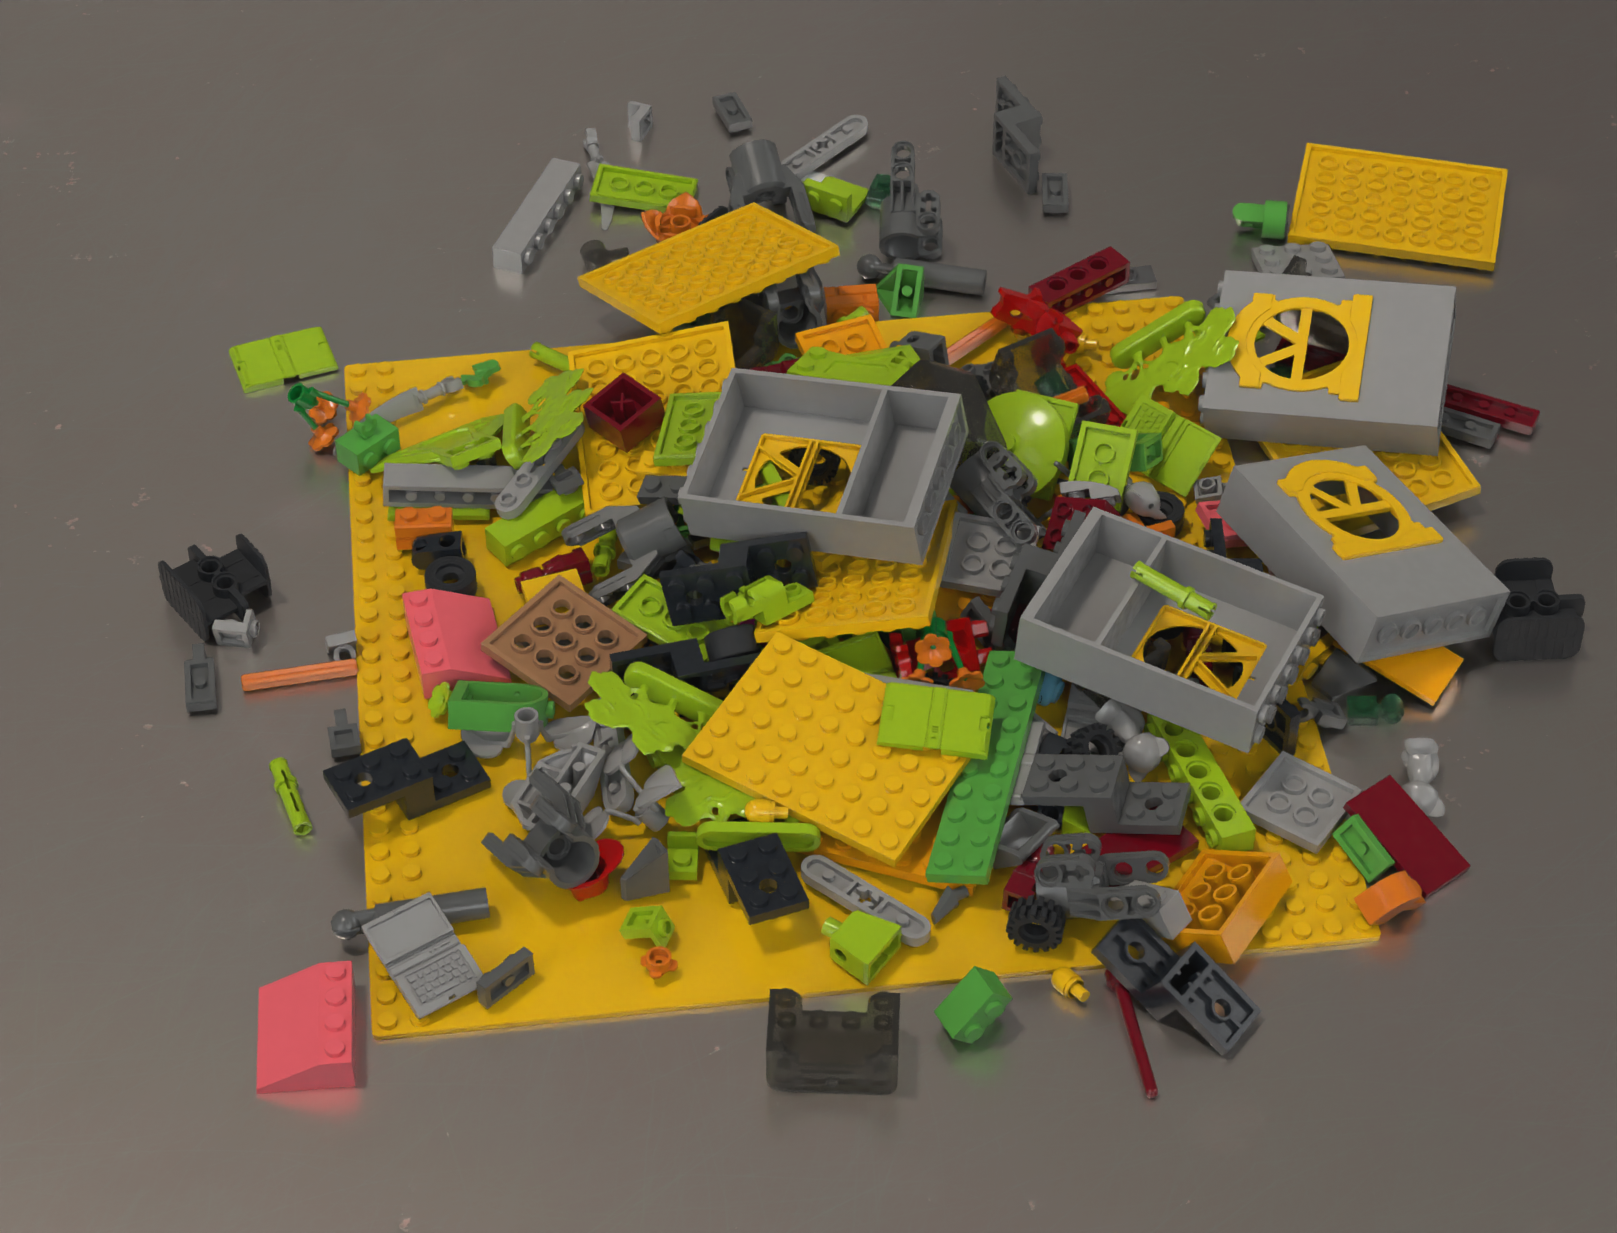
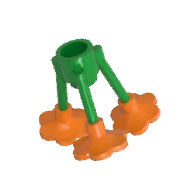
(323, 407)
(938, 646)

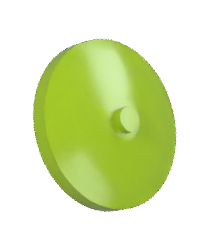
(1033, 434)

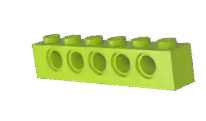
(1211, 797)

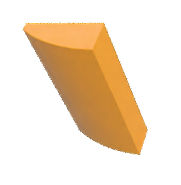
(1419, 672)

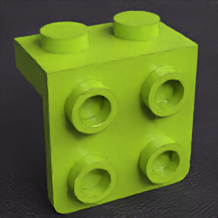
(835, 197)

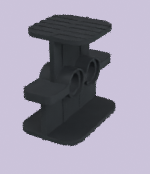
(214, 586)
(1535, 618)

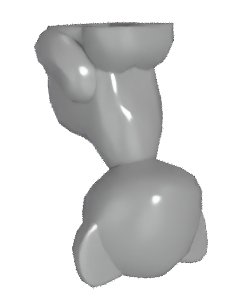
(1142, 500)
(1141, 750)
(1422, 767)

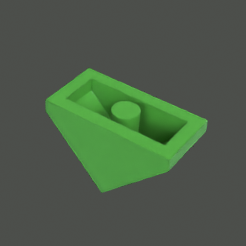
(902, 290)

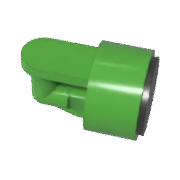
(1269, 217)

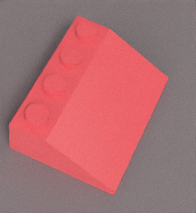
(448, 638)
(307, 1030)

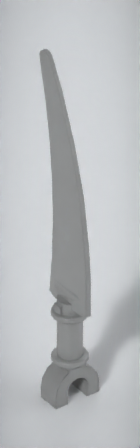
(592, 146)
(412, 399)

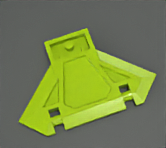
(871, 367)
(453, 447)

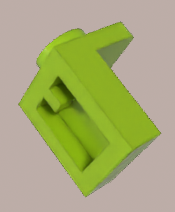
(682, 855)
(648, 923)

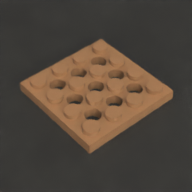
(563, 626)

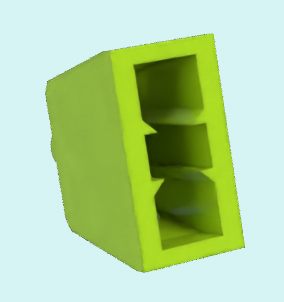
(862, 943)

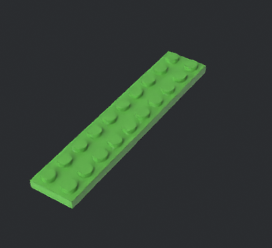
(984, 789)

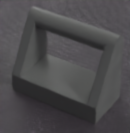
(1022, 836)

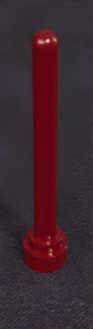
(1134, 1034)

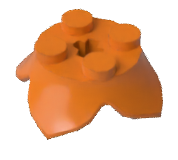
(680, 215)

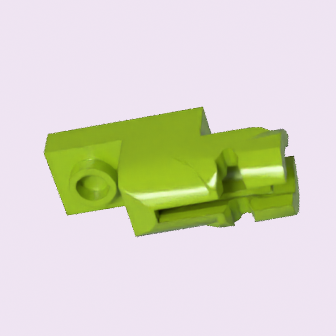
(765, 601)

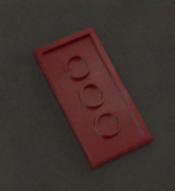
(1408, 835)
(1171, 845)

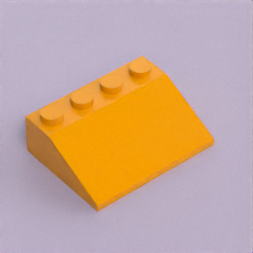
(1229, 900)

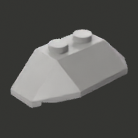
(573, 768)

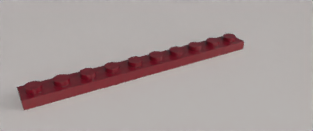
(1508, 414)

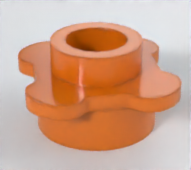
(658, 961)

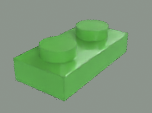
(1363, 848)

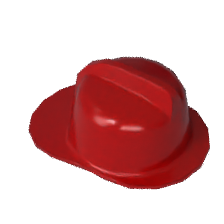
(610, 857)

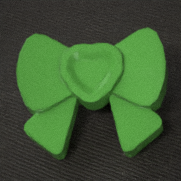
(482, 373)

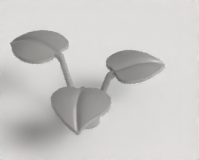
(527, 729)
(647, 809)

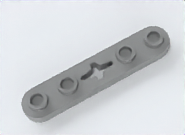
(834, 139)
(530, 480)
(615, 788)
(848, 889)

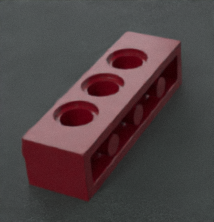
(1084, 280)

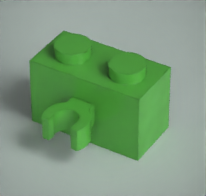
(367, 443)
(973, 1005)

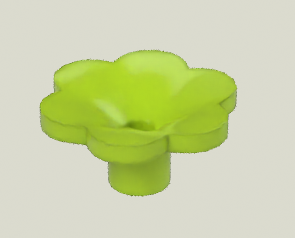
(439, 701)

